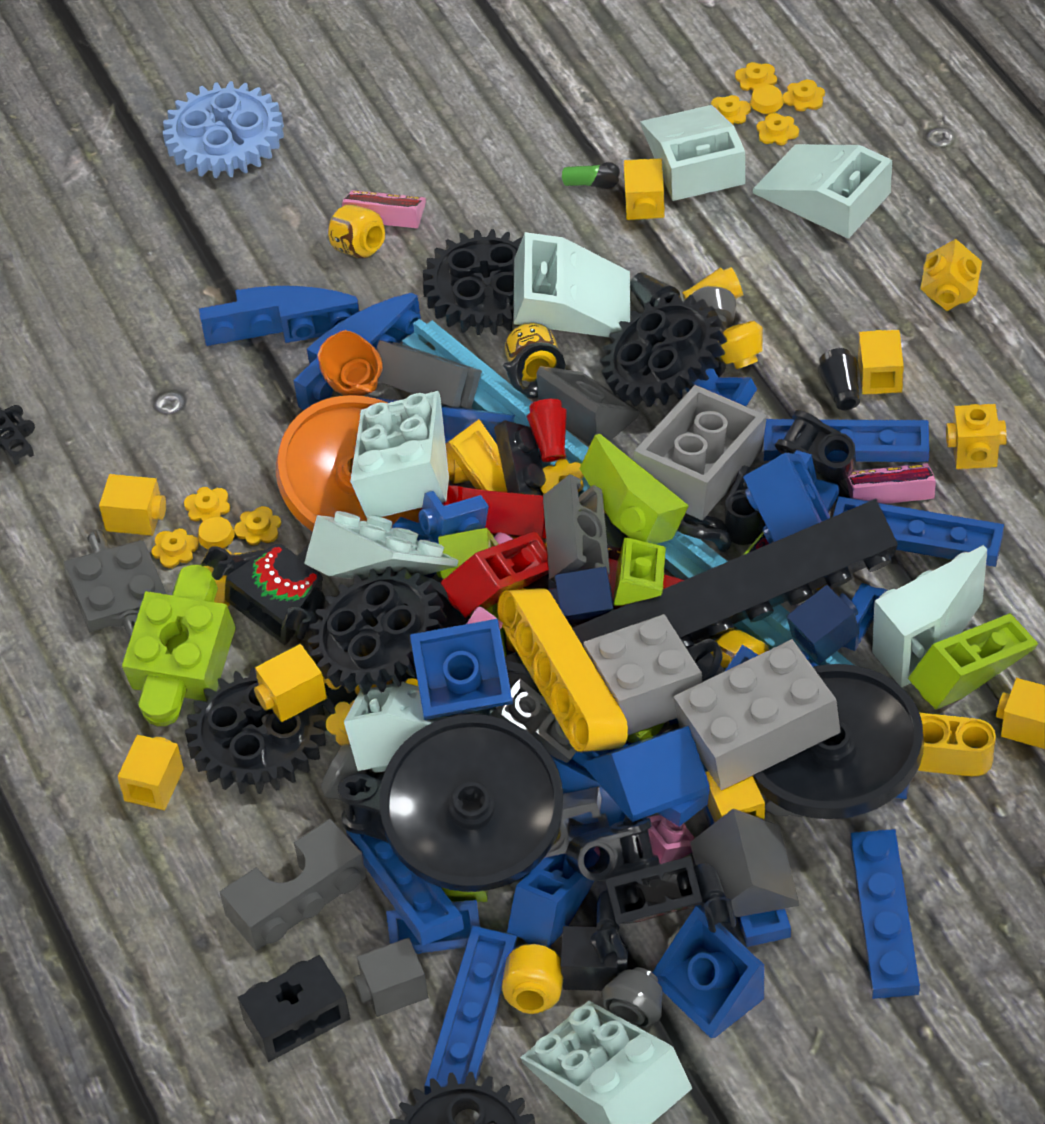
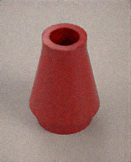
(548, 426)

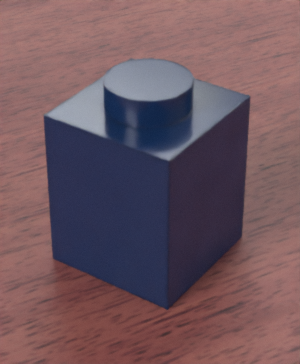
(583, 594)
(824, 623)

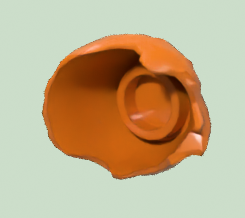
(350, 364)

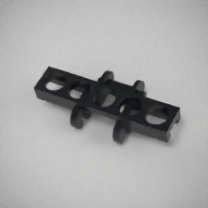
(16, 434)

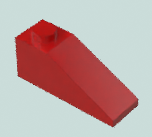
(494, 570)

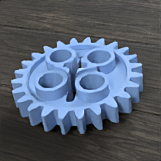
(223, 129)

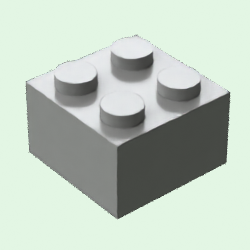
(644, 670)

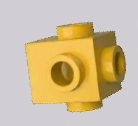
(951, 275)
(976, 436)

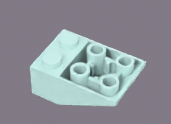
(696, 151)
(829, 184)
(568, 287)
(400, 455)
(353, 547)
(927, 612)
(384, 721)
(608, 1068)

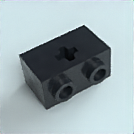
(293, 1007)

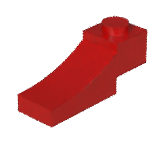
(507, 512)

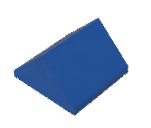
(461, 669)
(652, 773)
(710, 975)

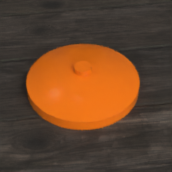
(318, 461)

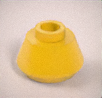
(743, 344)

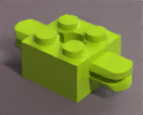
(196, 649)

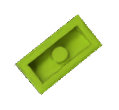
(639, 572)

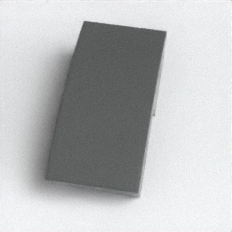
(535, 716)

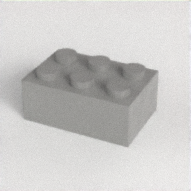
(702, 448)
(758, 714)

